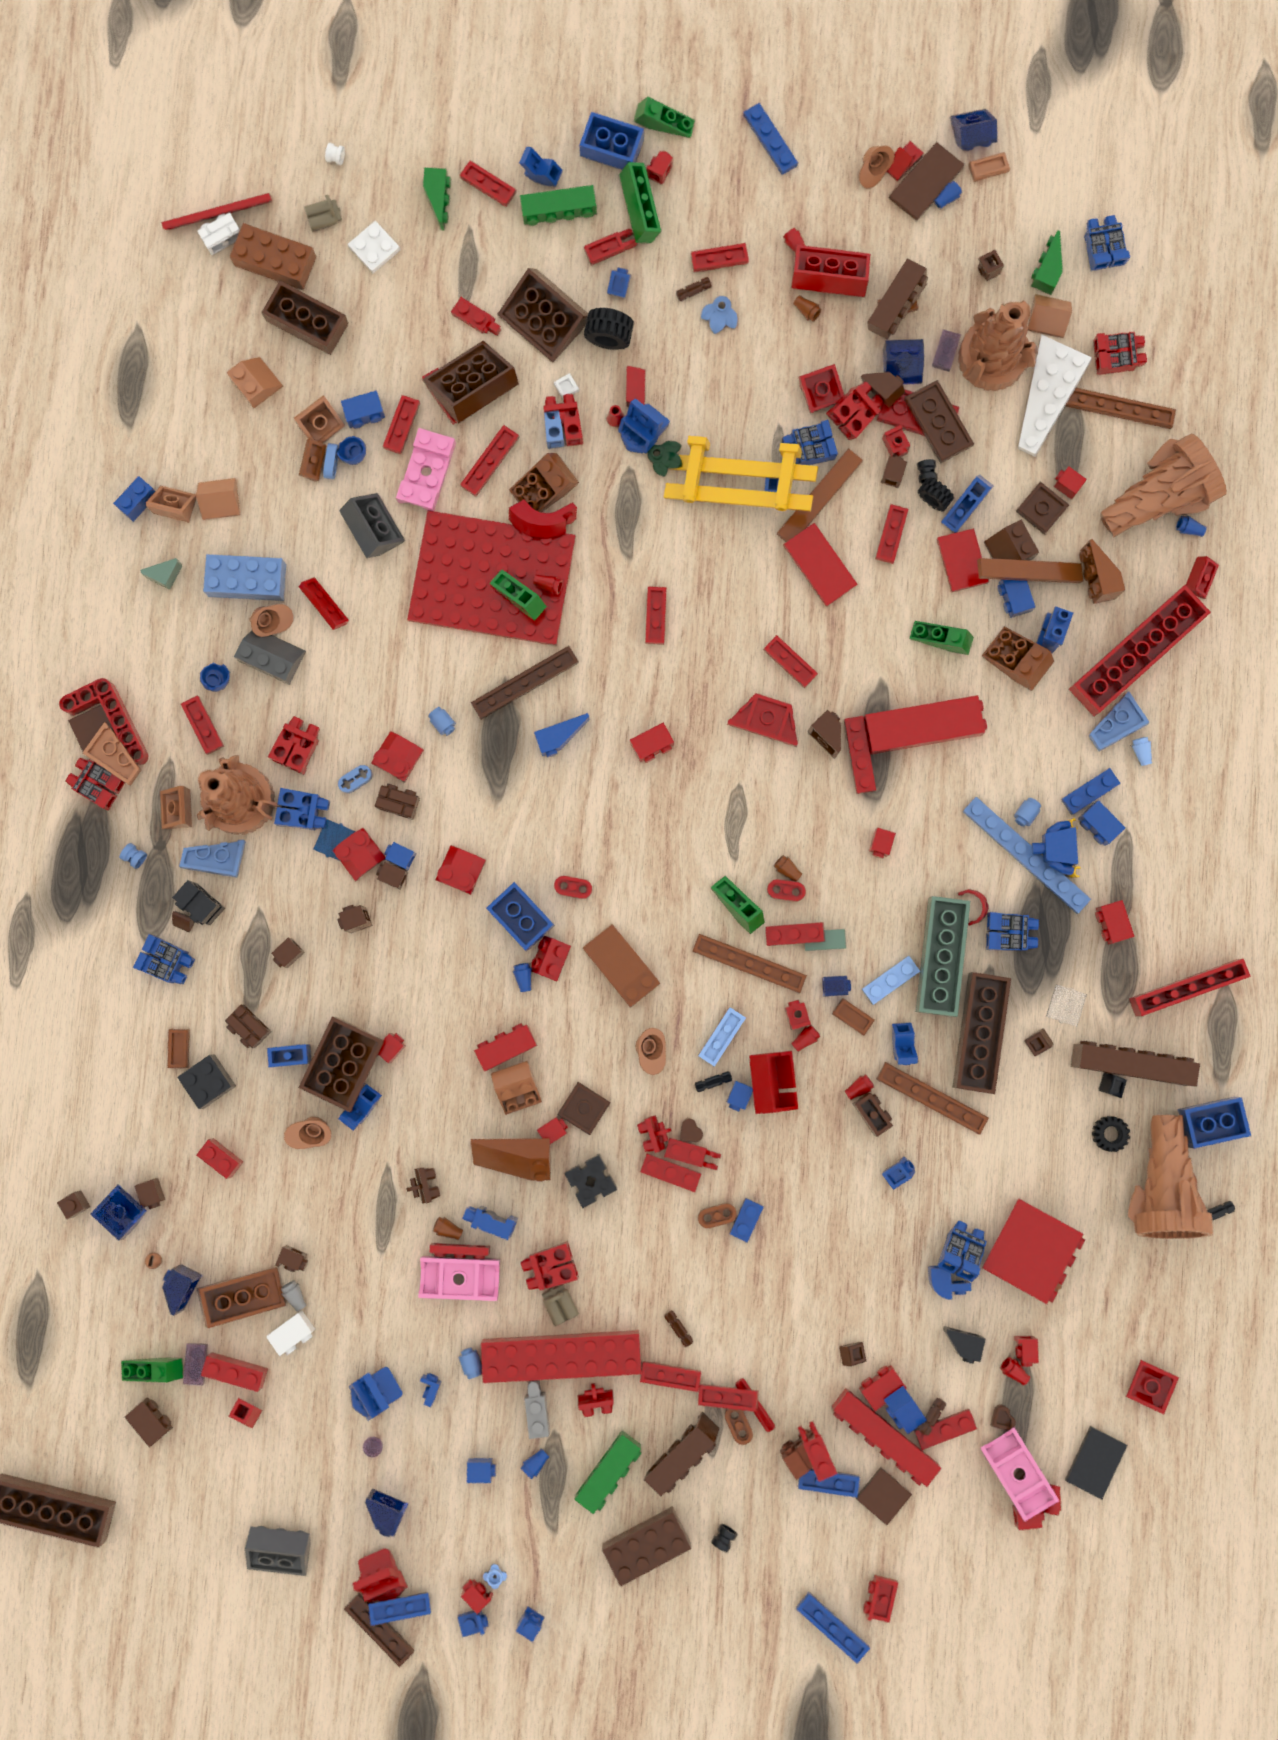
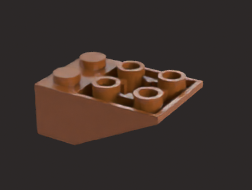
(544, 483)
(1101, 573)
(1019, 658)

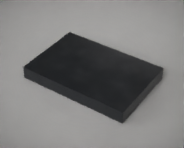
(1096, 1462)

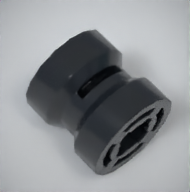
(927, 470)
(724, 1538)

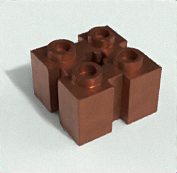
(796, 1457)

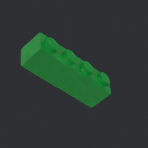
(640, 202)
(558, 205)
(607, 1472)

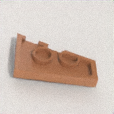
(112, 755)

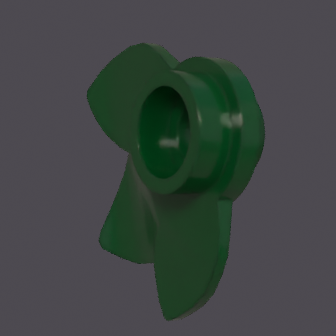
(667, 459)

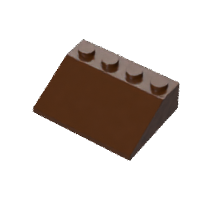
(543, 314)
(471, 381)
(341, 1064)

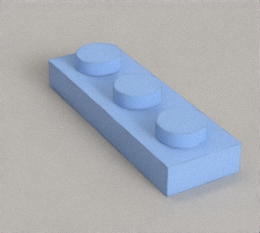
(890, 980)
(722, 1036)

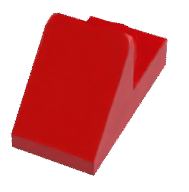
(904, 160)

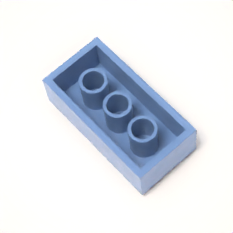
(244, 577)

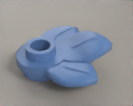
(719, 317)

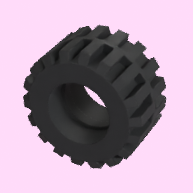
(608, 328)

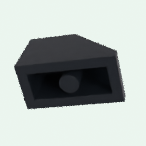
(967, 1344)

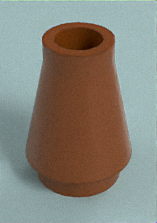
(808, 308)
(787, 868)
(446, 1228)

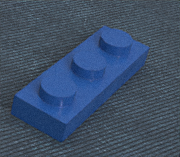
(1090, 791)
(839, 1484)
(399, 1608)

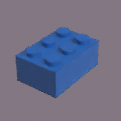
(611, 141)
(520, 916)
(1215, 1122)

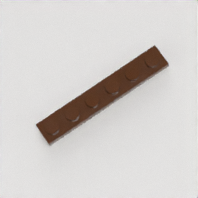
(524, 682)

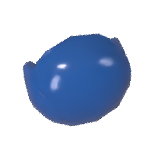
(352, 450)
(214, 677)

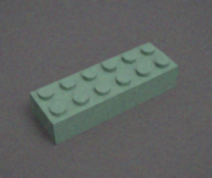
(943, 956)

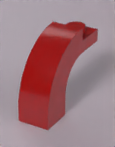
(541, 524)

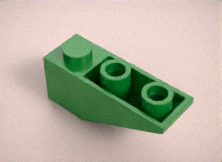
(663, 118)
(435, 187)
(1051, 266)
(942, 637)
(152, 1370)

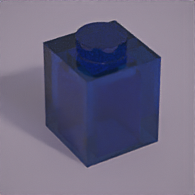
(835, 986)

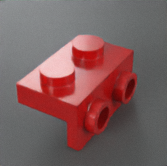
(550, 958)
(881, 1599)

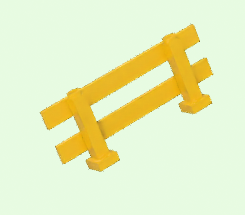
(785, 472)

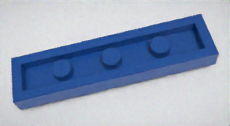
(770, 138)
(833, 1627)

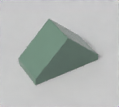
(163, 573)

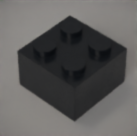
(206, 1081)

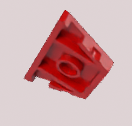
(767, 718)

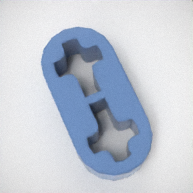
(331, 461)
(358, 782)

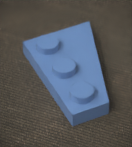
(1119, 723)
(214, 859)

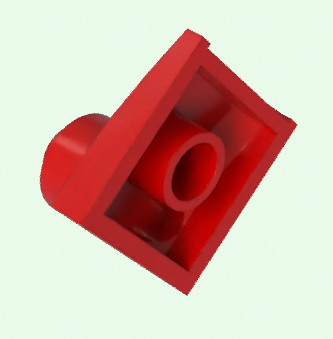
(821, 388)
(397, 756)
(359, 853)
(460, 870)
(1152, 1387)

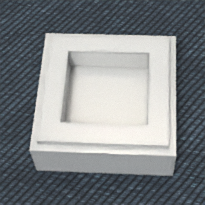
(566, 385)

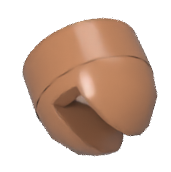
(156, 1261)

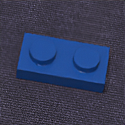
(746, 1220)

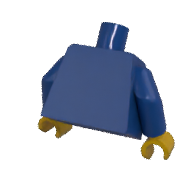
(1060, 848)

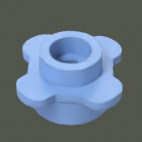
(494, 1582)

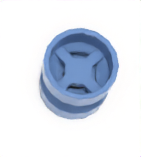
(133, 855)

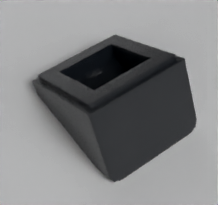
(1112, 1085)

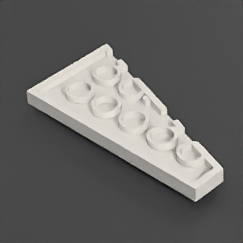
(1053, 382)

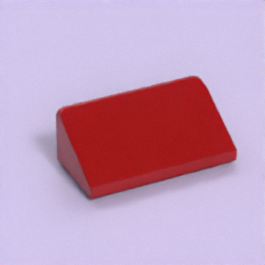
(635, 385)
(1202, 576)

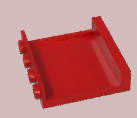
(1034, 1252)

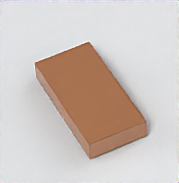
(989, 166)

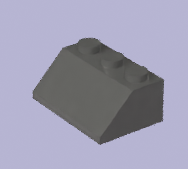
(371, 525)
(270, 656)
(277, 1550)

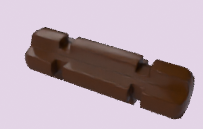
(693, 289)
(678, 1328)
(932, 1416)

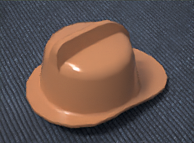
(875, 165)
(271, 619)
(651, 1051)
(308, 1133)

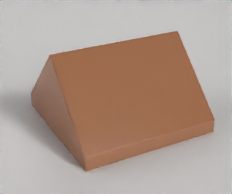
(1049, 316)
(319, 420)
(218, 498)
(172, 503)
(176, 808)

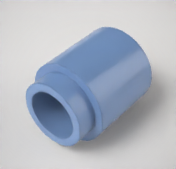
(442, 721)
(1027, 812)
(470, 1363)

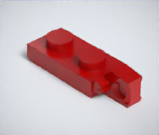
(475, 317)

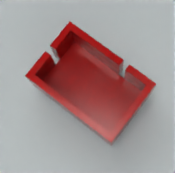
(770, 1074)

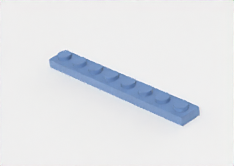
(1022, 852)

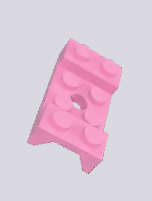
(429, 451)
(479, 1284)
(1033, 1492)

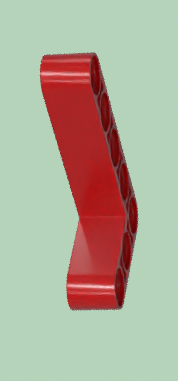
(113, 715)

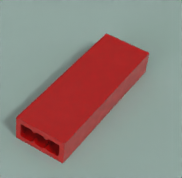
(925, 724)

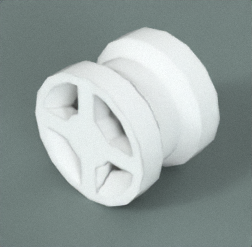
(335, 154)

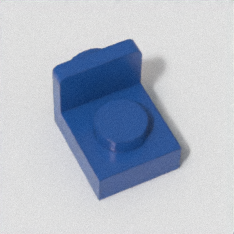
(619, 282)
(899, 1173)
(430, 1392)
(472, 1623)

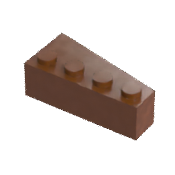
(898, 299)
(683, 1455)

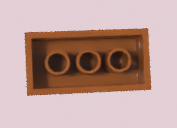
(273, 256)

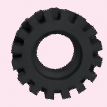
(935, 494)
(1123, 1134)

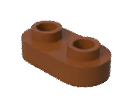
(717, 1216)
(738, 1424)

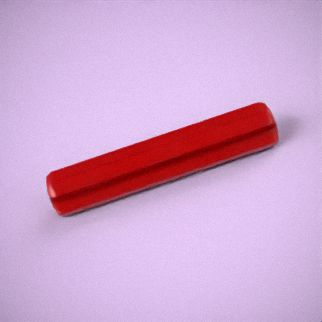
(761, 1414)

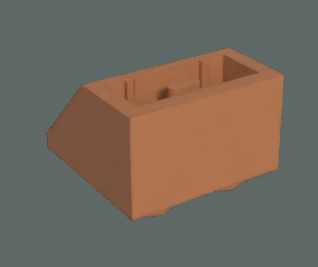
(516, 1087)

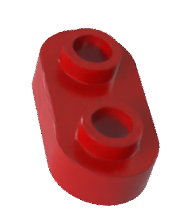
(573, 887)
(786, 890)

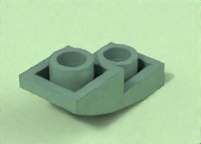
(833, 940)

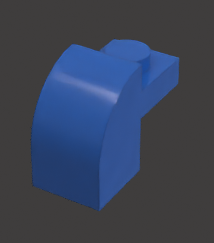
(539, 169)
(903, 1044)
(364, 1105)
(941, 1283)

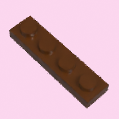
(382, 1634)

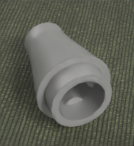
(293, 1295)

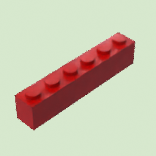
(1189, 987)
(886, 1437)

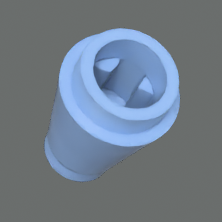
(1142, 749)

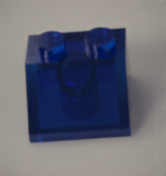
(974, 129)
(904, 359)
(119, 1213)
(179, 1287)
(385, 1512)

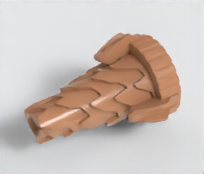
(997, 347)
(1182, 482)
(240, 801)
(1171, 1197)

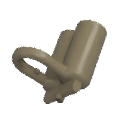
(323, 214)
(559, 1305)

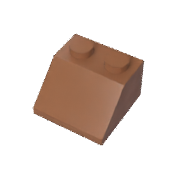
(254, 380)

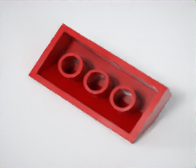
(831, 271)

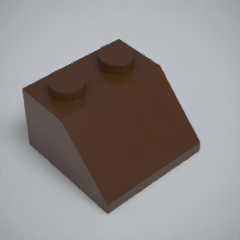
(1012, 543)
(827, 732)

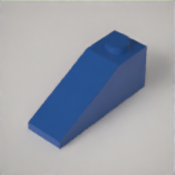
(967, 503)
(557, 736)

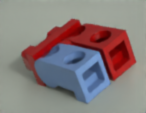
(560, 415)

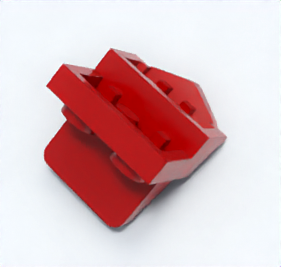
(379, 1577)

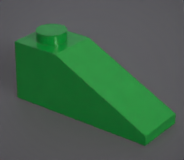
(518, 594)
(739, 905)

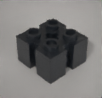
(198, 902)
(602, 1184)

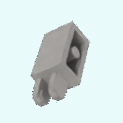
(536, 1411)

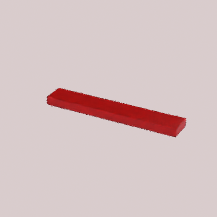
(215, 212)

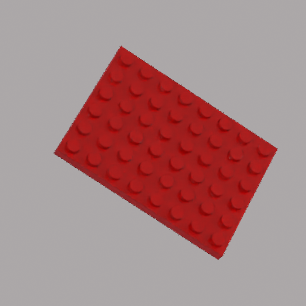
(461, 560)

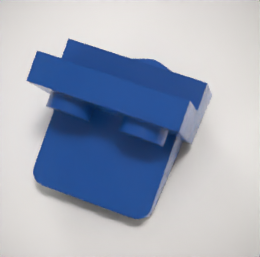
(641, 427)
(374, 1393)

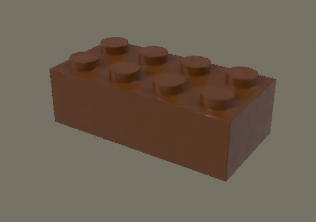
(305, 317)
(646, 1546)

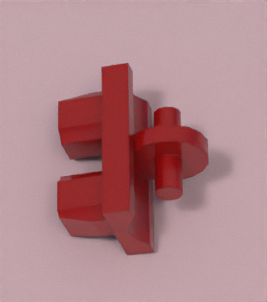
(656, 1132)
(595, 1398)

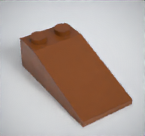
(621, 965)
(515, 1157)
(240, 1297)

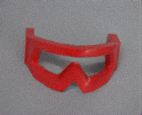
(985, 906)

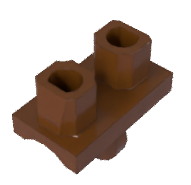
(427, 1194)

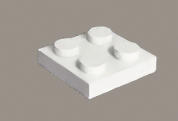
(374, 247)

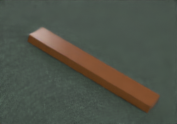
(1122, 408)
(821, 495)
(1030, 570)
(749, 963)
(932, 1098)

